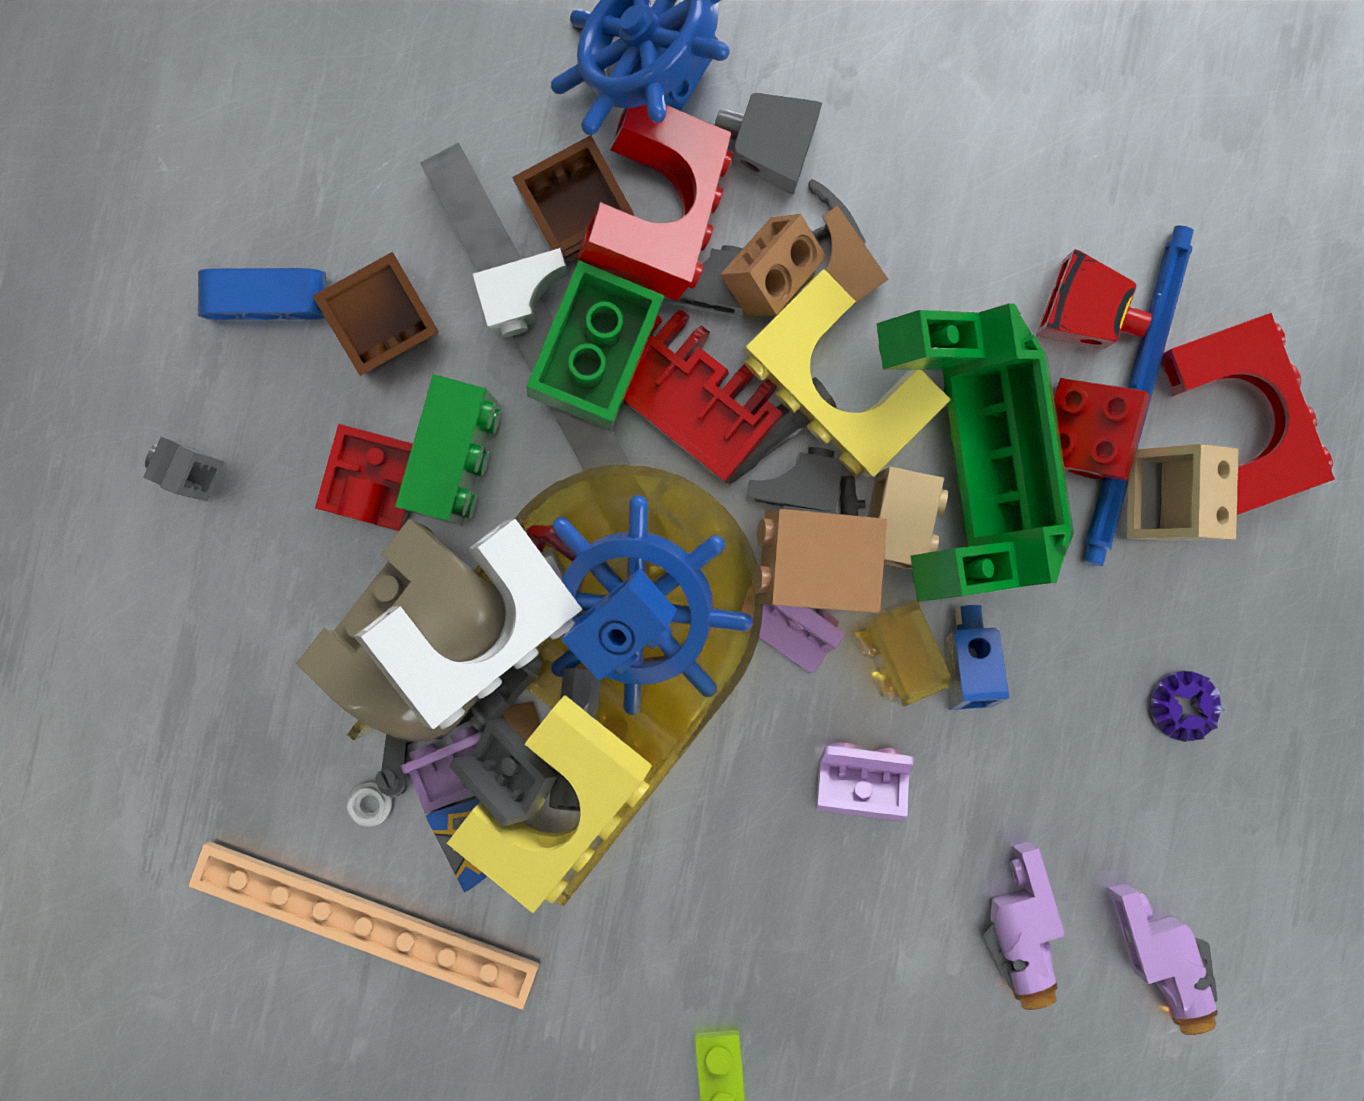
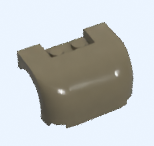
(444, 599)

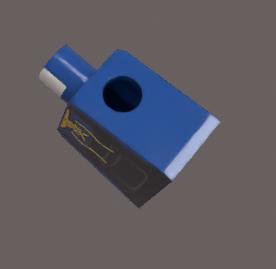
(980, 680)

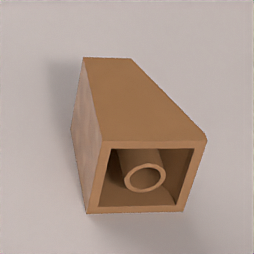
(820, 560)

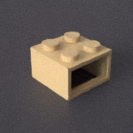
(1195, 493)
(910, 506)

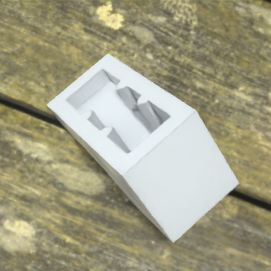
(513, 289)

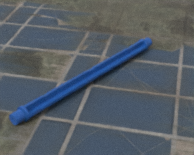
(1142, 378)

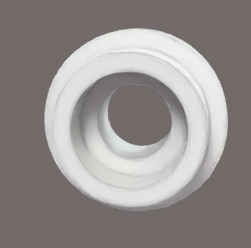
(357, 810)

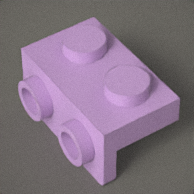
(800, 634)
(431, 770)
(863, 782)

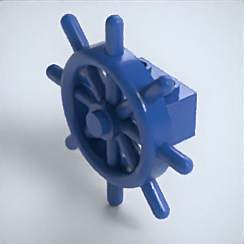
(658, 54)
(636, 612)

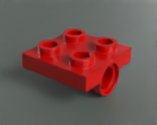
(1099, 427)
(365, 477)

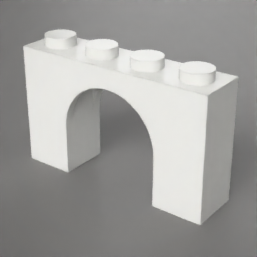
(534, 606)

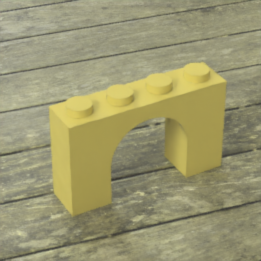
(784, 356)
(604, 777)

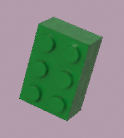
(594, 345)
(449, 451)

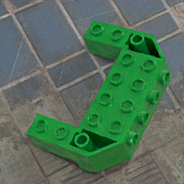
(1002, 447)

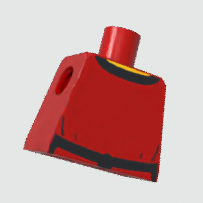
(1091, 305)

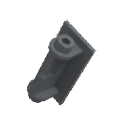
(496, 703)

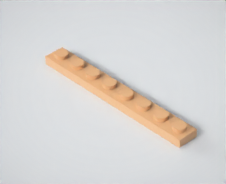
(364, 925)

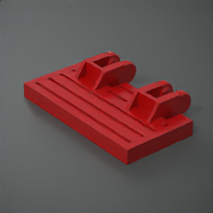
(685, 403)

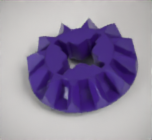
(1167, 711)

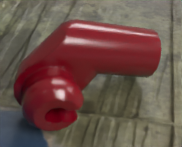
(544, 536)

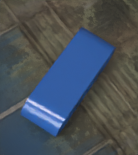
(260, 293)

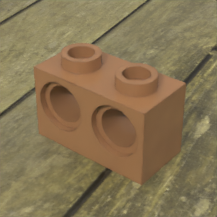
(773, 265)

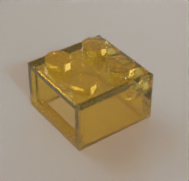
(903, 653)

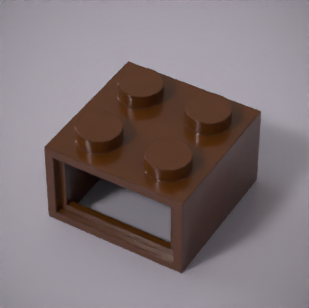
(566, 193)
(375, 313)

